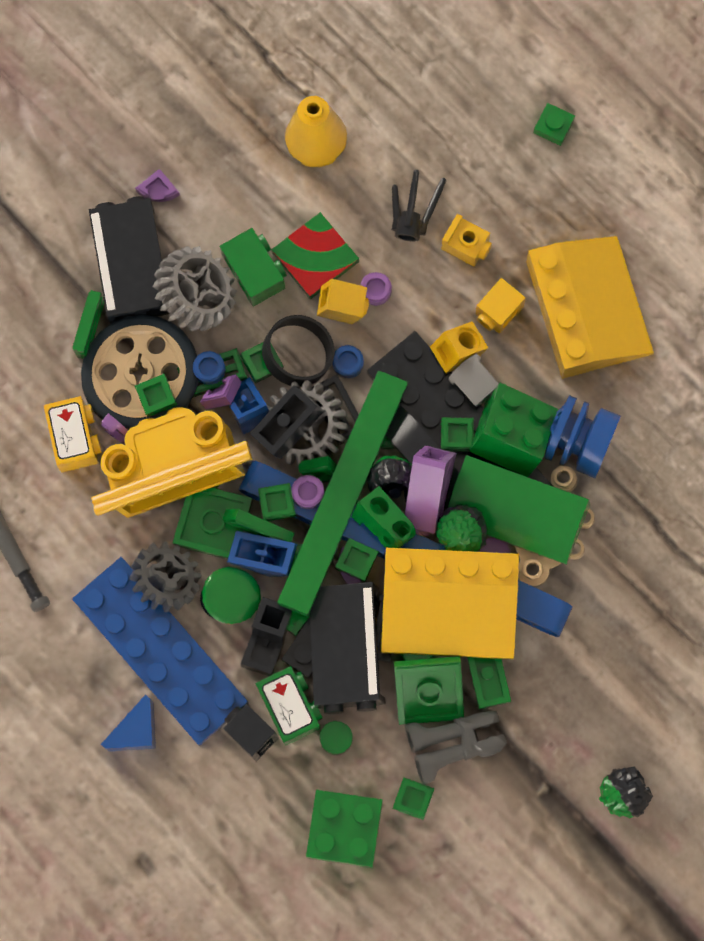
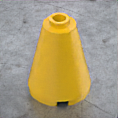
(315, 133)

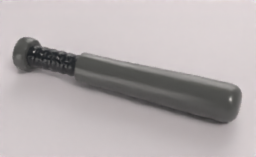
(20, 567)

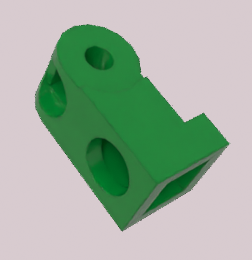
(384, 519)

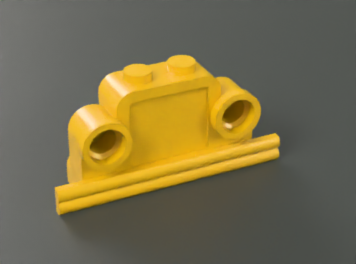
(169, 461)

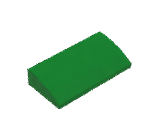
(522, 509)

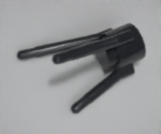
(408, 225)

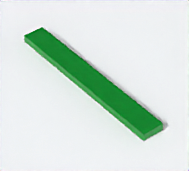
(342, 494)

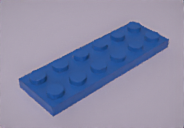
(160, 652)

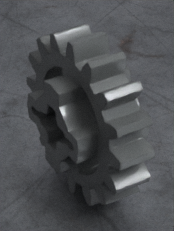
(164, 577)

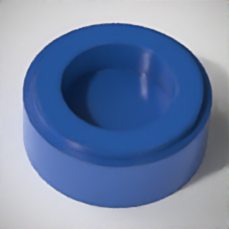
(348, 361)
(209, 368)

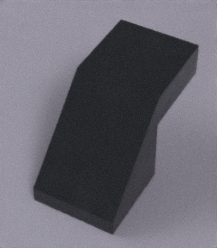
(267, 637)

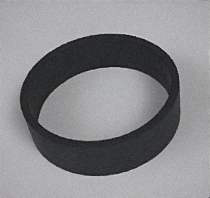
(310, 324)

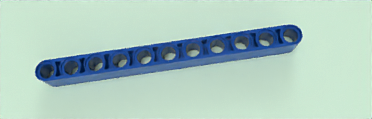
(533, 605)

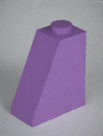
(428, 488)

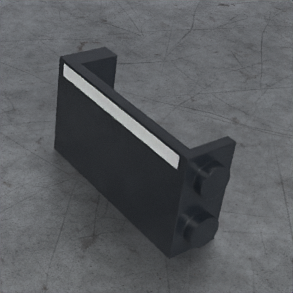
(127, 257)
(345, 648)

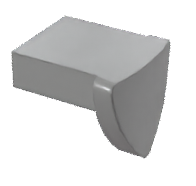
(474, 380)

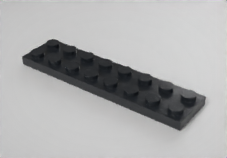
(431, 394)

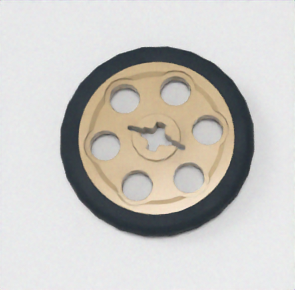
(104, 351)

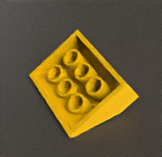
(588, 304)
(450, 603)

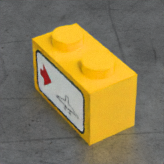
(72, 434)

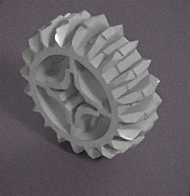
(184, 291)
(329, 407)

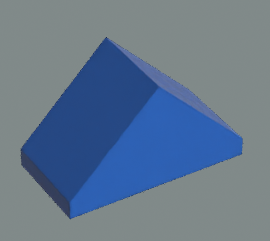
(248, 406)
(262, 554)
(135, 730)

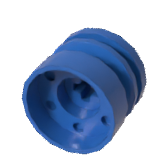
(581, 436)

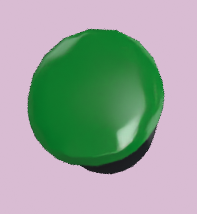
(230, 595)

